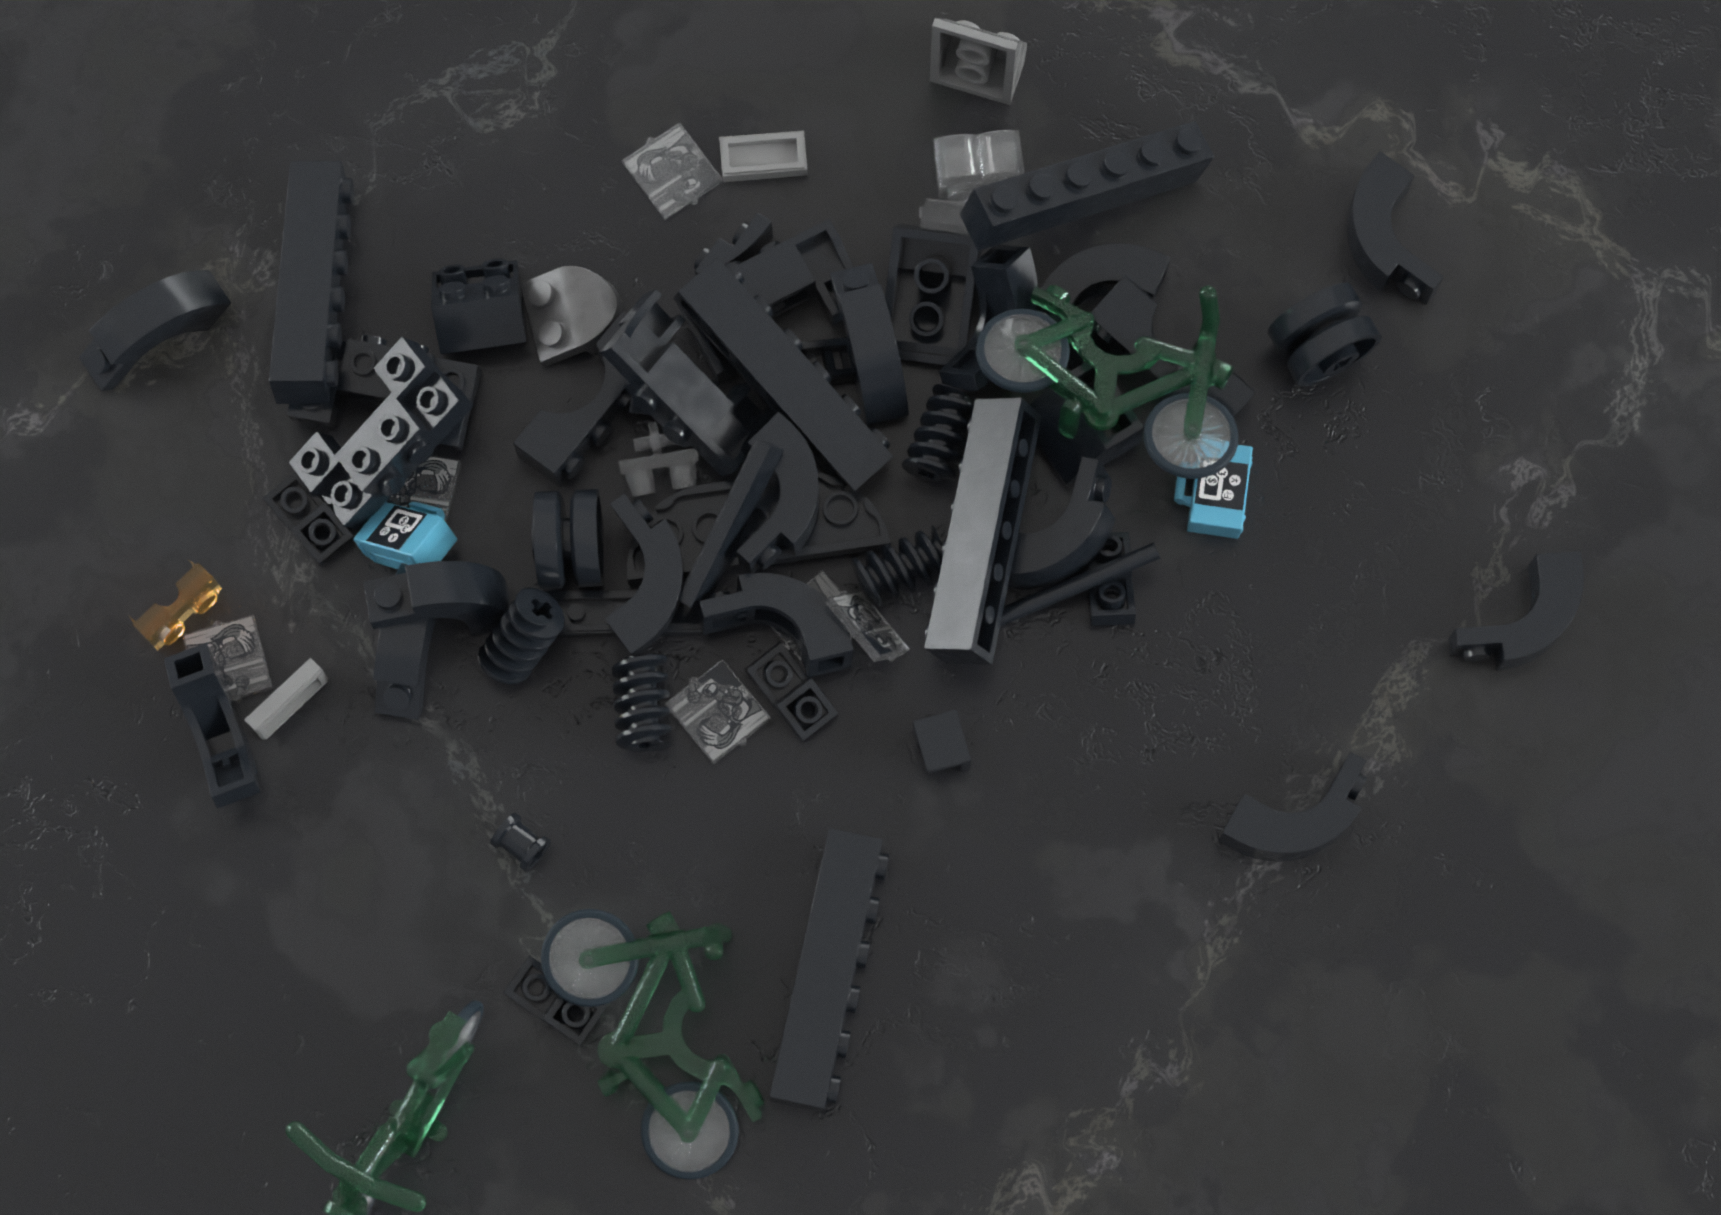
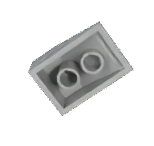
(976, 59)

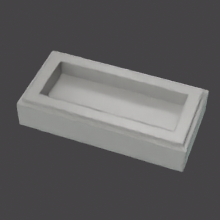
(763, 156)
(287, 699)

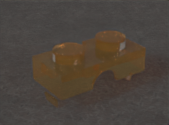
(165, 623)

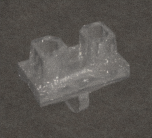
(639, 470)

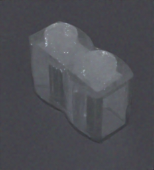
(975, 161)

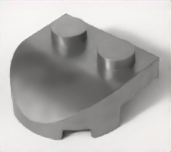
(569, 311)

